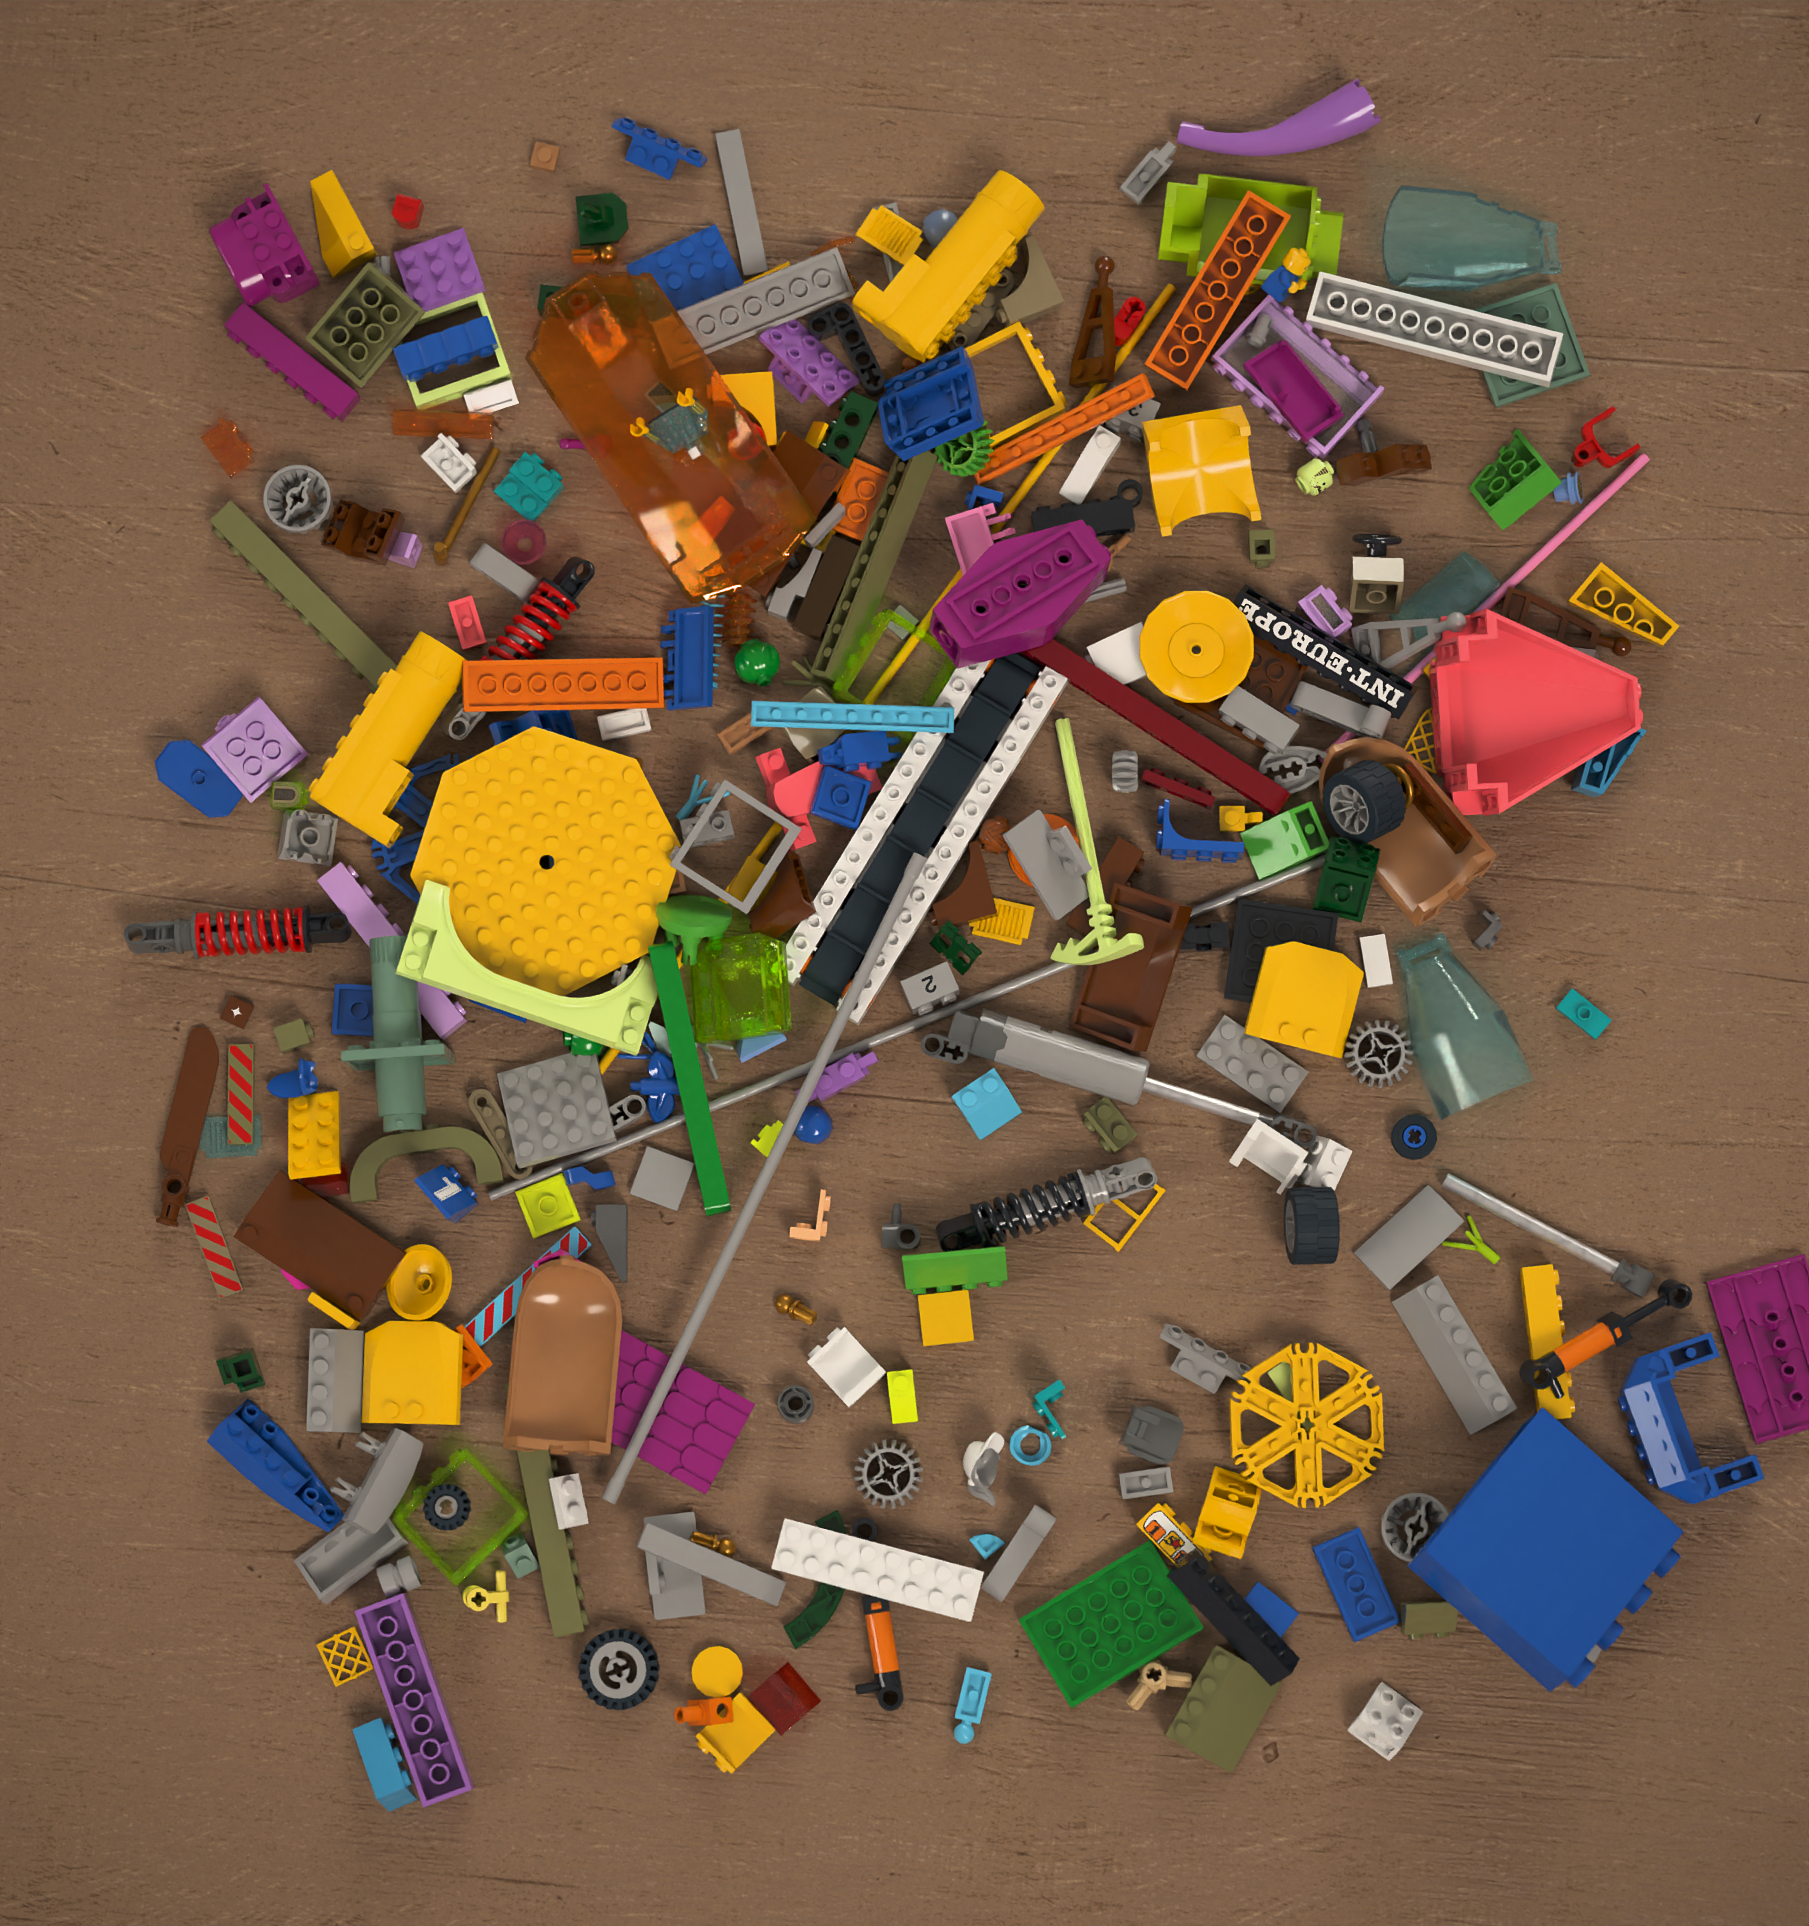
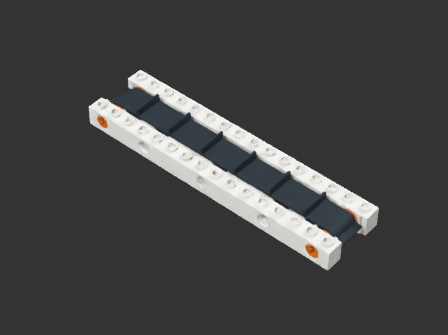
(943, 787)

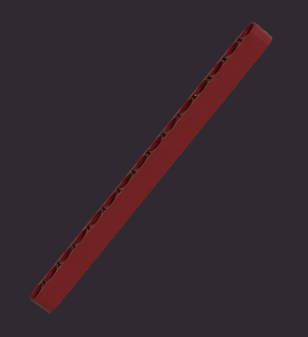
(1160, 725)

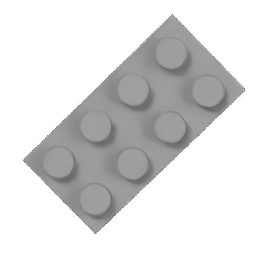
(1252, 1064)

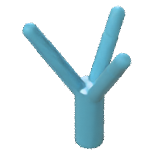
(695, 794)

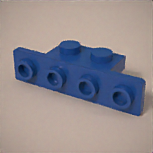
(654, 151)

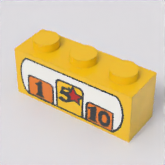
(1168, 1535)

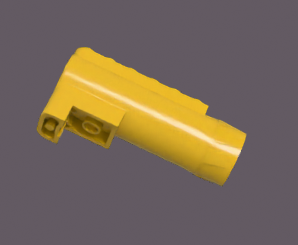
(937, 294)
(372, 760)

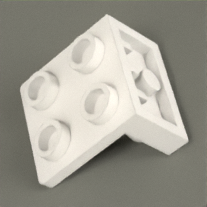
(1385, 1721)

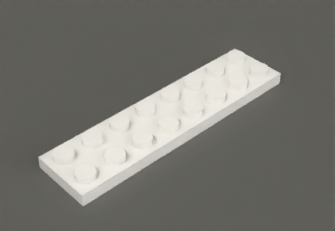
(877, 1570)

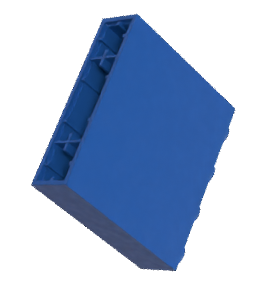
(1548, 1552)

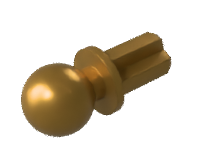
(606, 254)
(785, 1304)
(723, 1546)

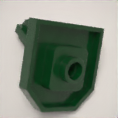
(601, 219)

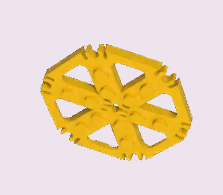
(1326, 1412)

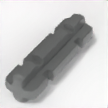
(1367, 436)

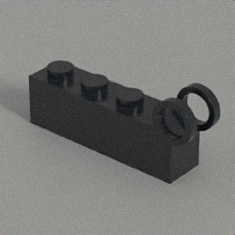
(1104, 517)

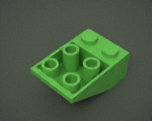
(1285, 840)

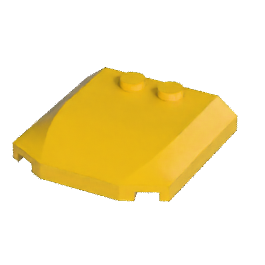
(1304, 998)
(412, 1374)

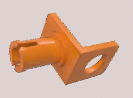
(704, 1712)

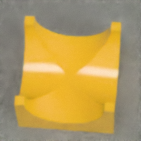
(1200, 466)

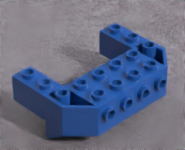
(1662, 1431)

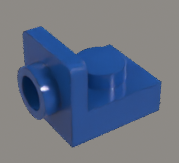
(984, 495)

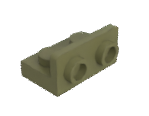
(1109, 1125)

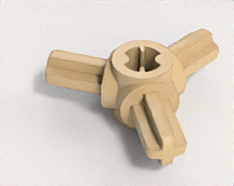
(1148, 1686)

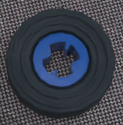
(1427, 1137)

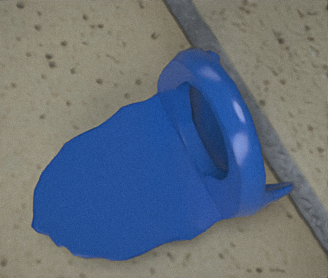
(296, 1082)

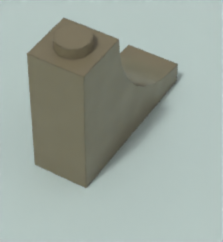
(1036, 294)

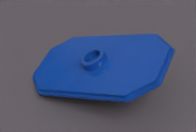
(197, 778)

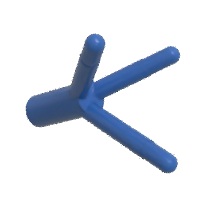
(648, 1043)

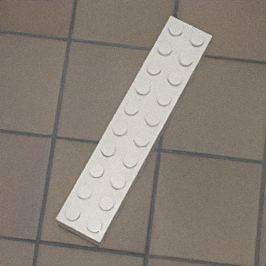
(1434, 329)

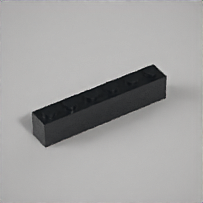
(1233, 1617)

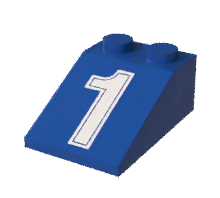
(447, 1192)

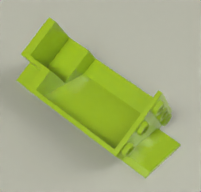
(1200, 212)

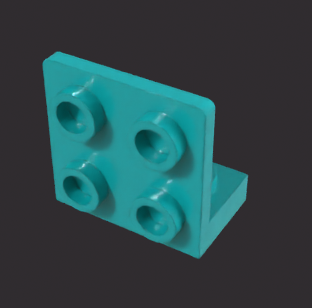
(1051, 1394)

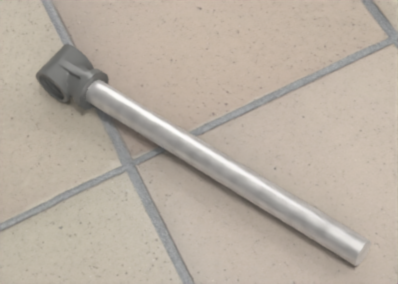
(1632, 1278)

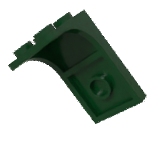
(1346, 878)

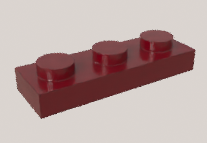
(1178, 788)

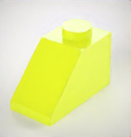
(902, 1396)

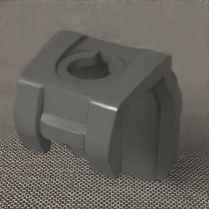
(1152, 1434)

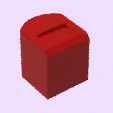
(407, 211)

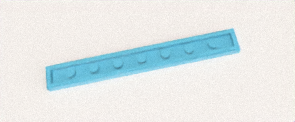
(852, 716)

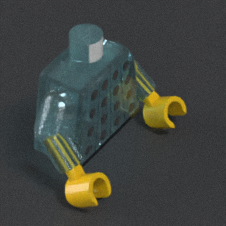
(678, 426)

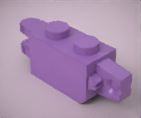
(842, 1075)

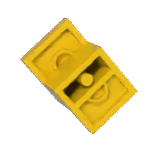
(1227, 1513)

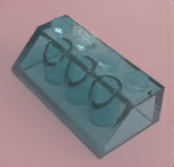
(1454, 589)

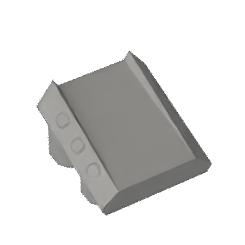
(307, 837)

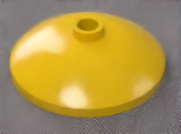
(409, 1288)

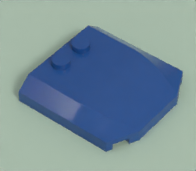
(930, 405)

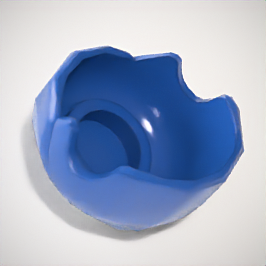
(814, 1125)

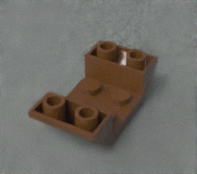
(363, 533)

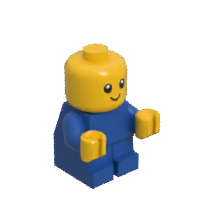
(1286, 276)

